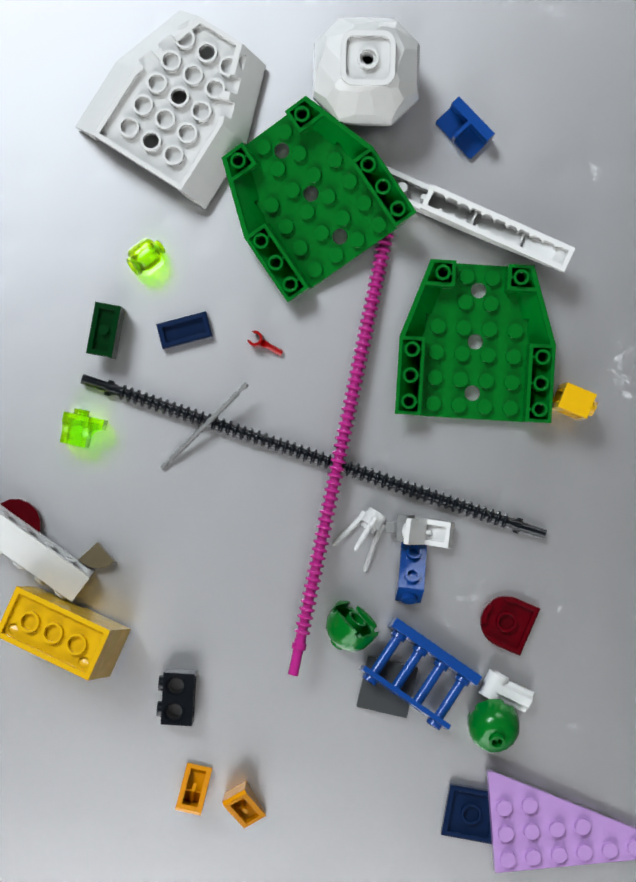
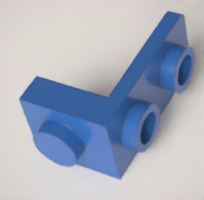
(411, 574)

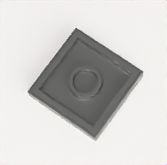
(379, 698)

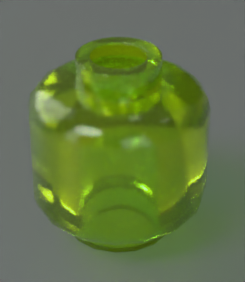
(146, 257)

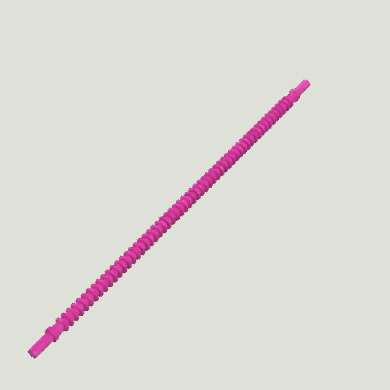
(299, 644)

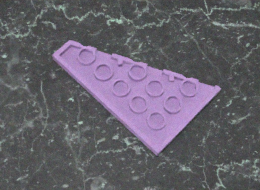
(549, 832)

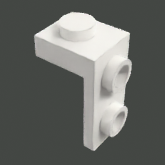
(428, 532)

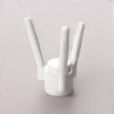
(372, 522)

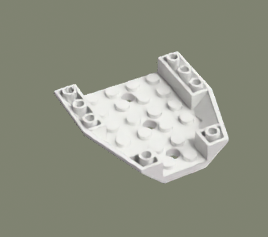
(193, 134)

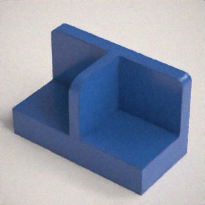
(464, 128)

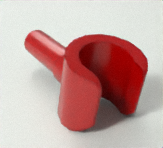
(265, 344)

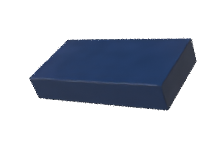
(184, 330)

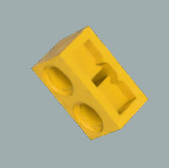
(574, 401)

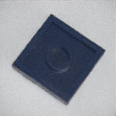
(467, 813)

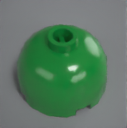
(350, 628)
(493, 725)

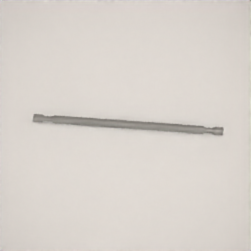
(204, 426)

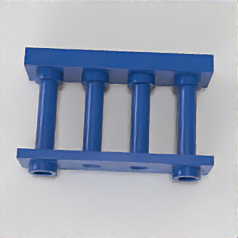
(442, 662)

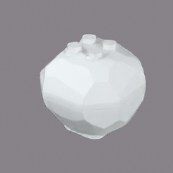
(366, 71)

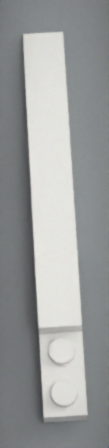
(484, 223)

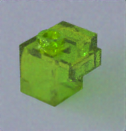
(80, 427)

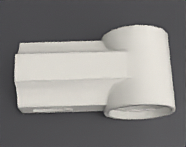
(500, 687)

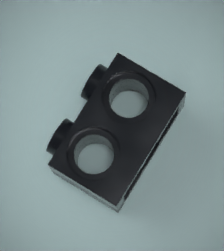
(184, 698)

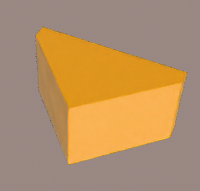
(193, 789)
(243, 804)

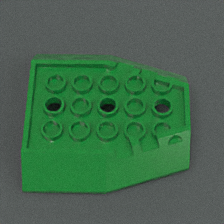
(295, 234)
(509, 368)

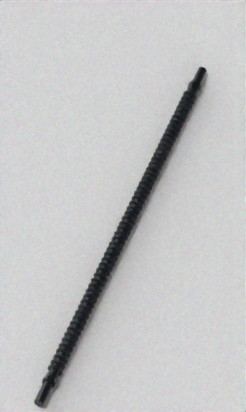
(517, 525)

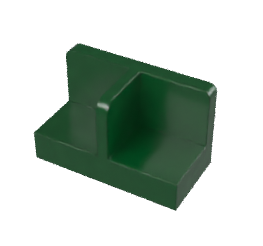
(105, 330)

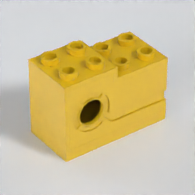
(63, 632)

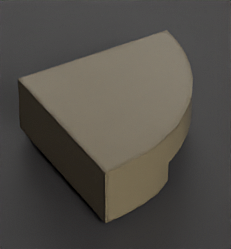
(97, 557)

